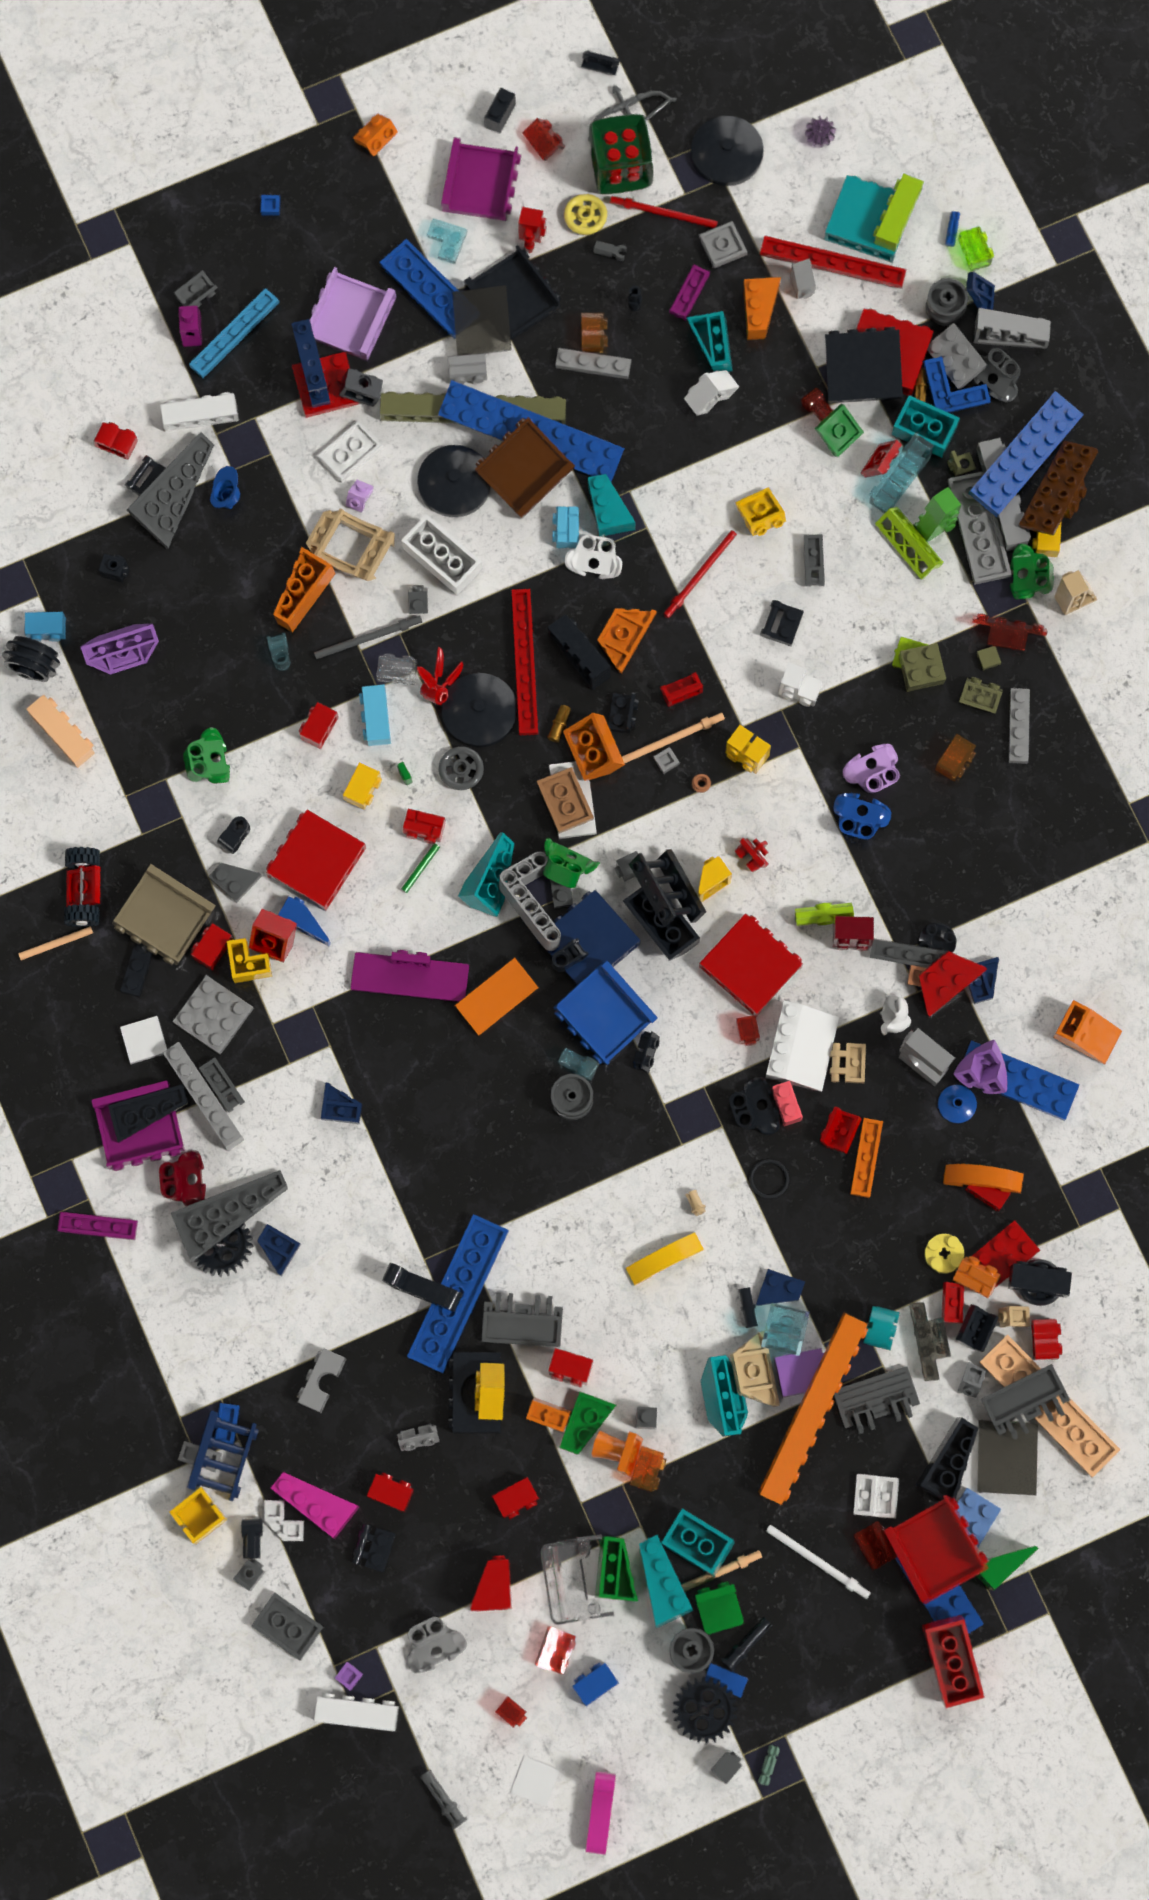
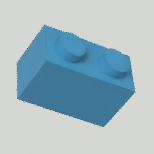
(45, 626)

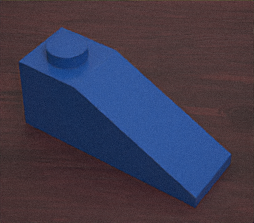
(298, 912)

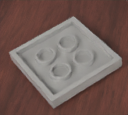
(213, 1015)

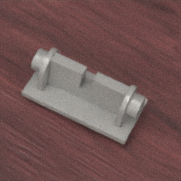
(409, 1440)

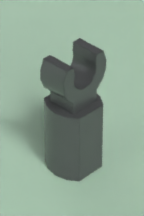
(609, 250)

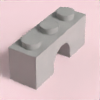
(326, 1363)

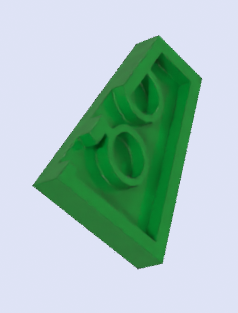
(585, 1420)

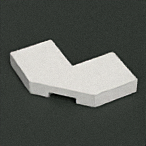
(275, 1519)

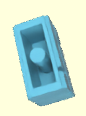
(566, 527)

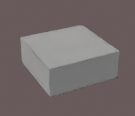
(666, 760)

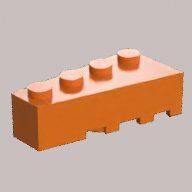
(303, 588)

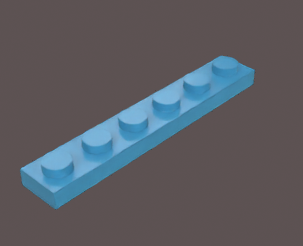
(234, 333)

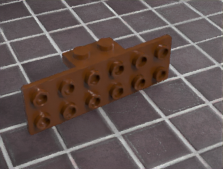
(1060, 489)

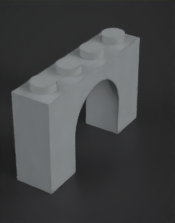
(925, 1056)

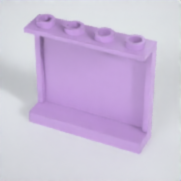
(350, 314)

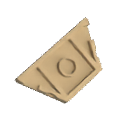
(754, 1372)

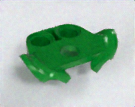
(1025, 558)
(209, 743)
(565, 869)

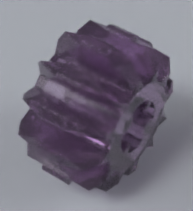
(824, 137)

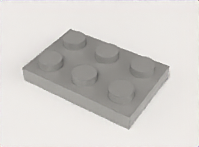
(959, 356)

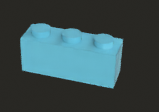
(375, 715)

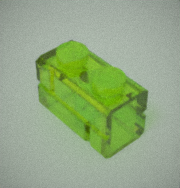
(975, 248)

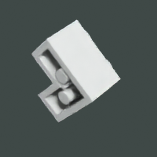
(710, 390)
(799, 686)

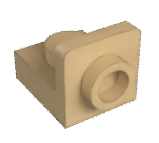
(1014, 1316)

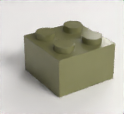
(922, 667)

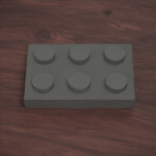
(287, 1626)

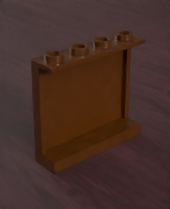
(524, 467)

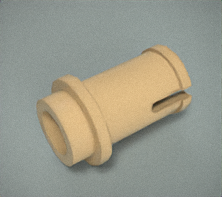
(695, 1203)

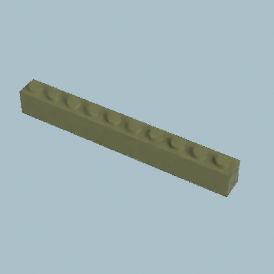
(426, 407)

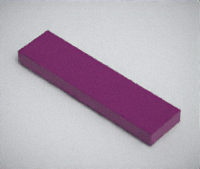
(97, 1226)

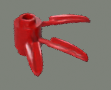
(430, 689)

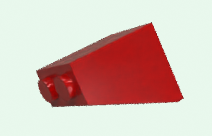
(494, 1587)

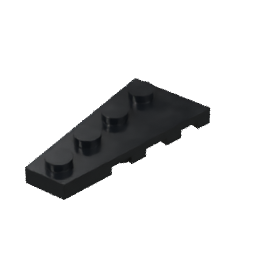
(140, 1112)

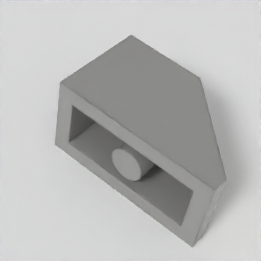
(802, 279)

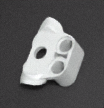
(609, 564)

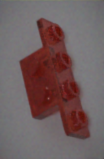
(1008, 634)

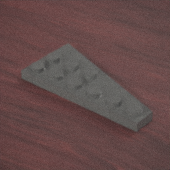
(168, 496)
(216, 1217)

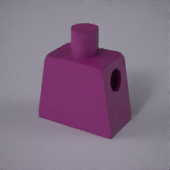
(190, 322)

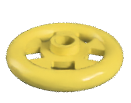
(596, 204)

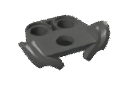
(1005, 387)

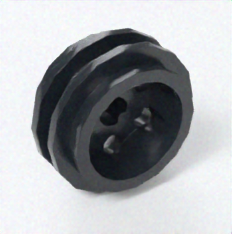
(30, 659)

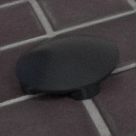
(937, 937)

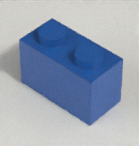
(594, 1684)

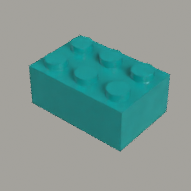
(926, 421)
(698, 1542)

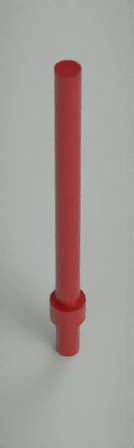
(628, 203)
(678, 600)

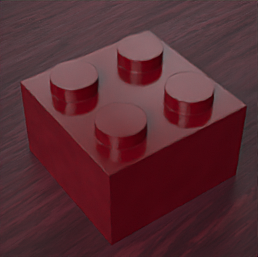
(853, 932)

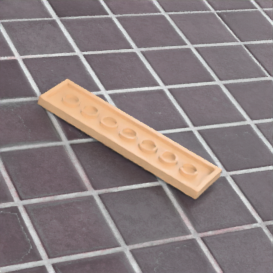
(1072, 1431)

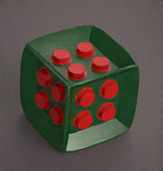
(621, 154)

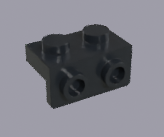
(977, 1328)

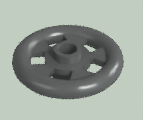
(463, 753)

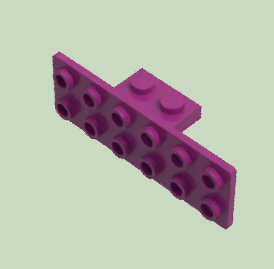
(409, 976)

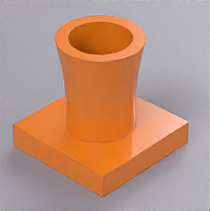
(618, 1450)

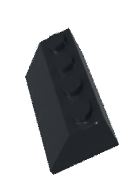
(672, 940)

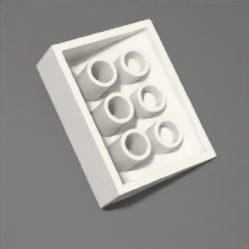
(802, 1046)

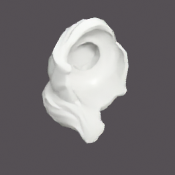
(895, 1014)

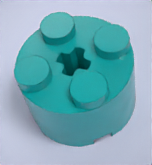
(881, 1327)

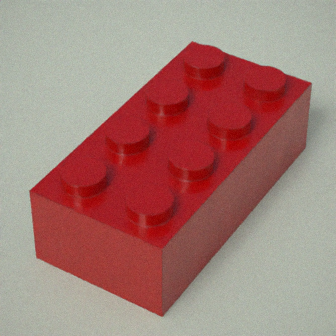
(953, 1661)

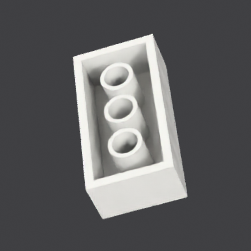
(441, 554)

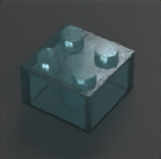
(785, 1329)

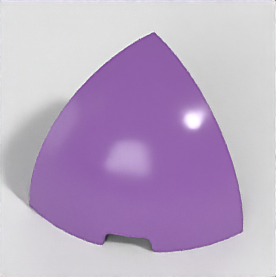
(984, 1069)

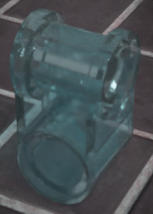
(279, 648)

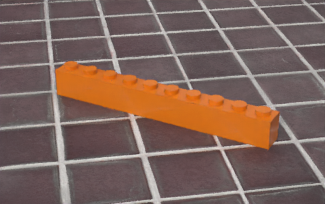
(812, 1408)

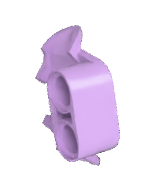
(857, 771)

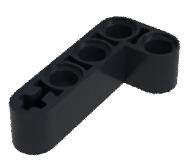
(421, 1287)

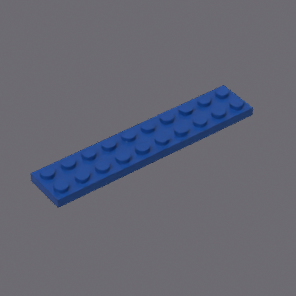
(499, 417)

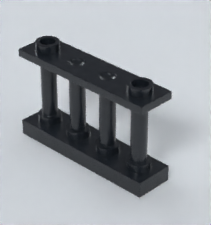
(678, 882)

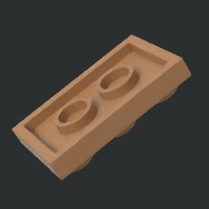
(565, 800)

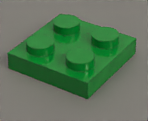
(839, 430)

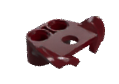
(187, 1164)

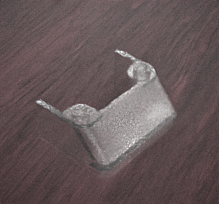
(566, 1581)

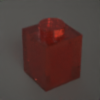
(747, 1030)
(512, 1712)

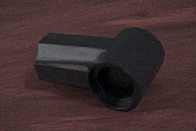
(251, 1532)

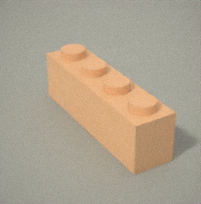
(60, 730)

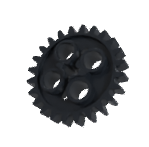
(215, 1261)
(715, 1725)

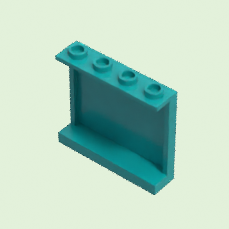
(857, 216)

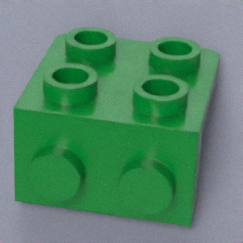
(719, 1608)

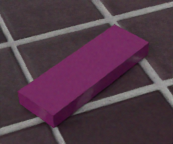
(689, 292)

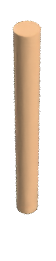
(55, 943)

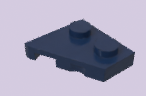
(980, 290)
(983, 987)
(339, 1106)
(278, 1248)
(779, 1289)

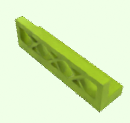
(913, 537)

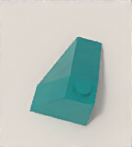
(482, 885)

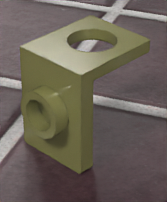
(955, 465)

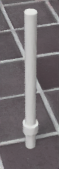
(851, 1584)

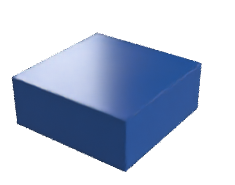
(270, 204)

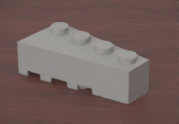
(1010, 329)

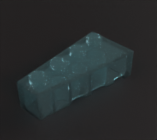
(901, 474)

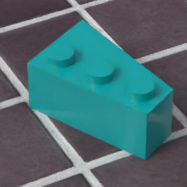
(713, 339)

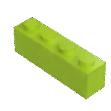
(898, 212)

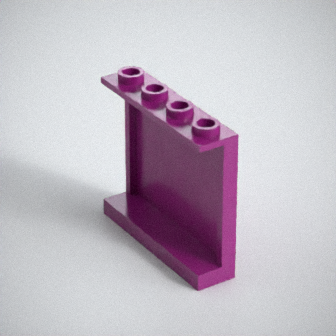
(480, 181)
(148, 1144)

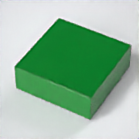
(404, 773)

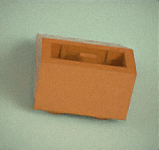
(1087, 1032)

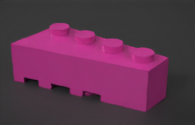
(316, 1504)

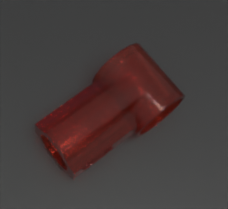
(815, 402)

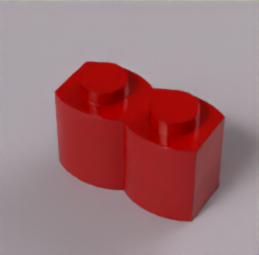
(116, 440)
(1045, 1339)

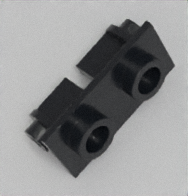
(600, 62)
(645, 1059)

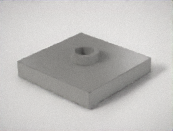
(723, 244)

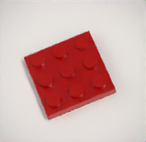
(334, 369)

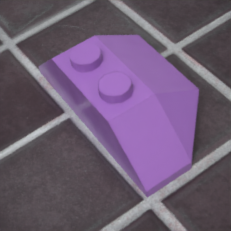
(121, 648)

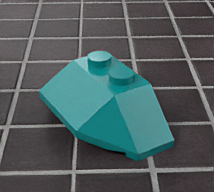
(723, 1405)

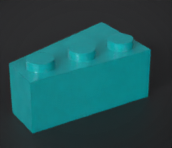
(608, 507)

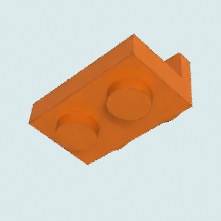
(376, 134)

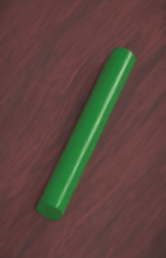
(420, 868)

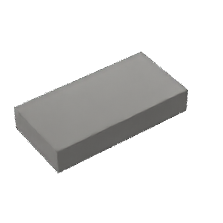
(189, 1452)

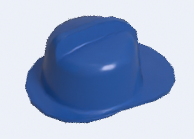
(225, 489)

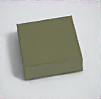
(988, 658)

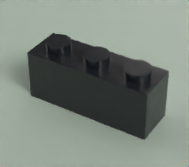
(1040, 1279)

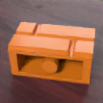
(976, 1276)

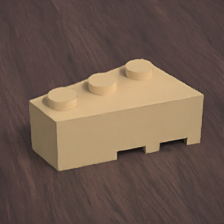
(1074, 592)

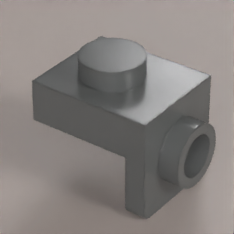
(418, 600)

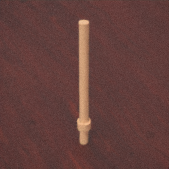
(705, 724)
(742, 1561)

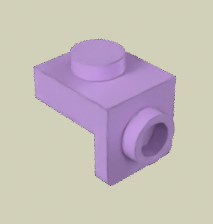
(358, 495)

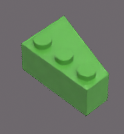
(939, 516)

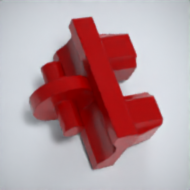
(747, 847)

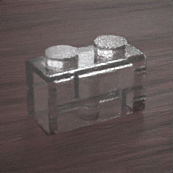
(396, 670)

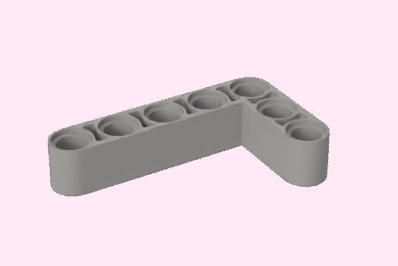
(527, 901)

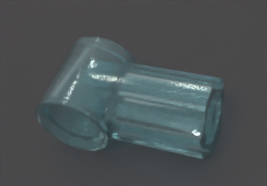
(581, 1065)

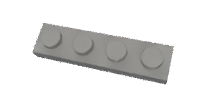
(593, 363)
(1019, 725)

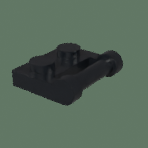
(156, 471)
(788, 625)

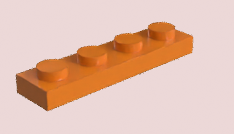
(866, 1158)

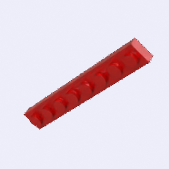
(834, 262)
(524, 662)

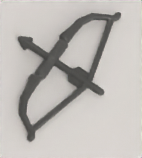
(625, 104)

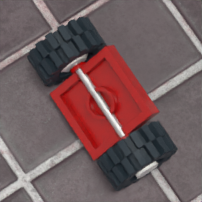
(82, 886)

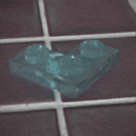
(451, 236)

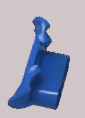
(846, 807)

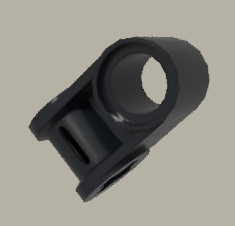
(233, 837)
(571, 953)

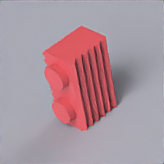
(787, 1103)

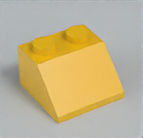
(713, 878)

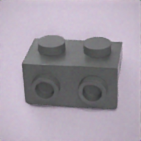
(195, 290)

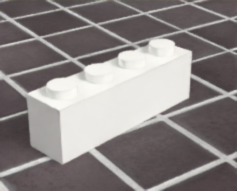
(199, 412)
(356, 1713)

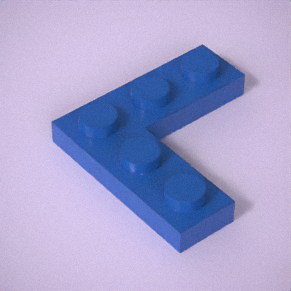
(941, 393)

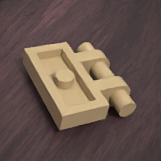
(854, 1063)

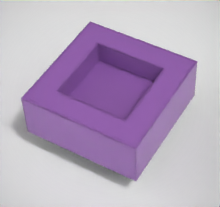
(349, 1676)

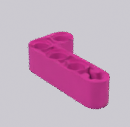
(600, 1813)

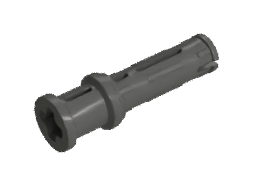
(448, 1807)

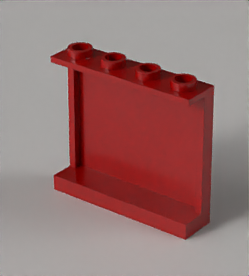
(913, 343)
(316, 859)
(751, 964)
(937, 1550)

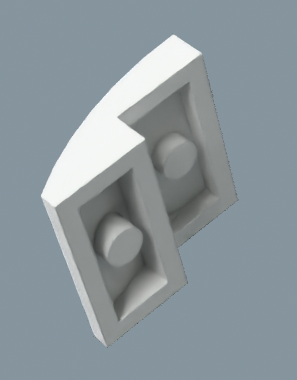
(876, 1496)

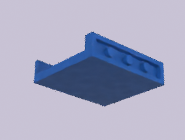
(604, 1012)

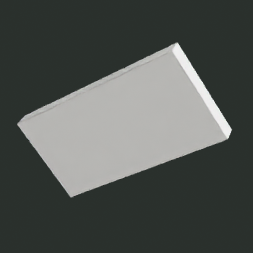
(587, 828)

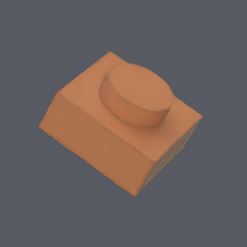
(913, 978)

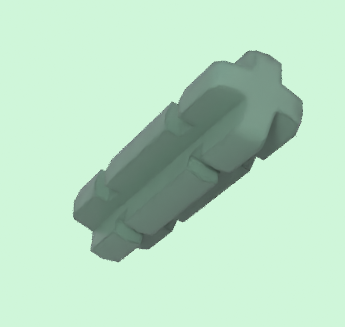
(768, 1765)

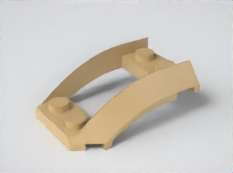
(373, 554)

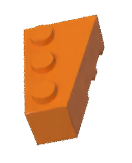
(759, 303)

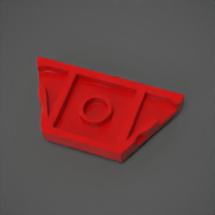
(946, 979)

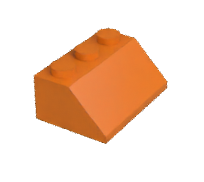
(593, 747)

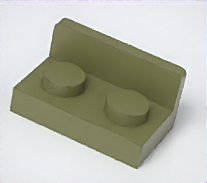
(981, 694)

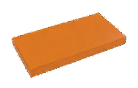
(496, 996)

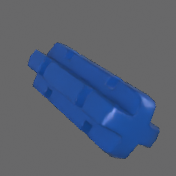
(952, 228)

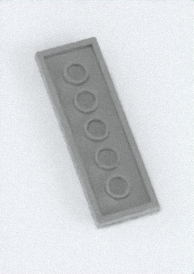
(979, 533)

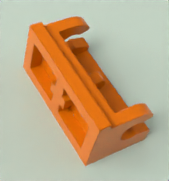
(548, 1414)

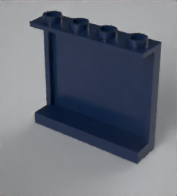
(599, 933)

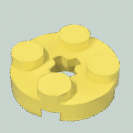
(936, 1245)

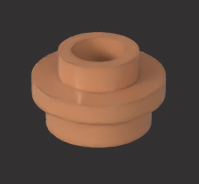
(701, 777)

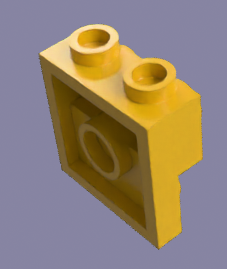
(761, 512)

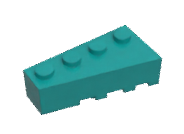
(664, 1588)

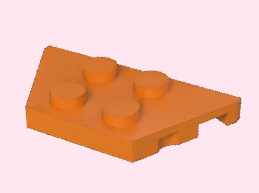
(624, 634)

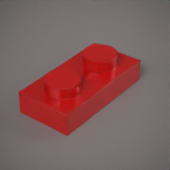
(953, 1302)

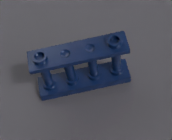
(311, 363)
(208, 1441)

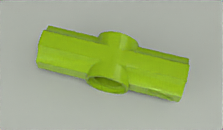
(822, 913)

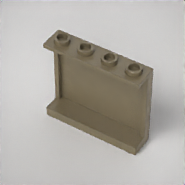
(163, 915)

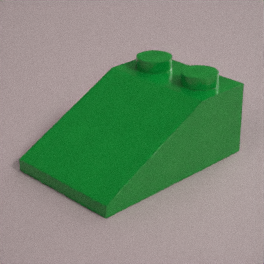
(1003, 1566)

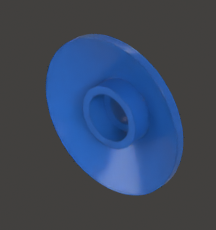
(955, 1113)

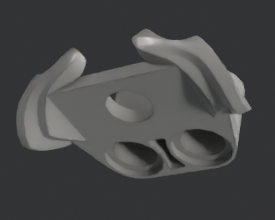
(449, 1641)

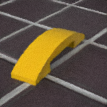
(664, 1258)

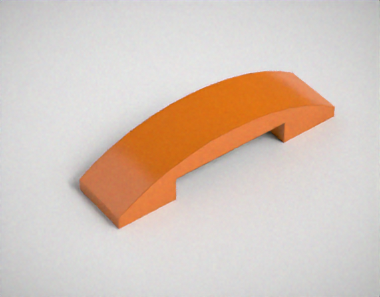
(983, 1176)

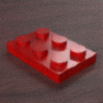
(1007, 1248)

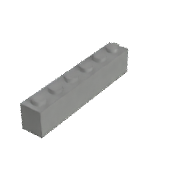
(1011, 515)
(203, 1096)

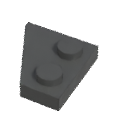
(234, 880)

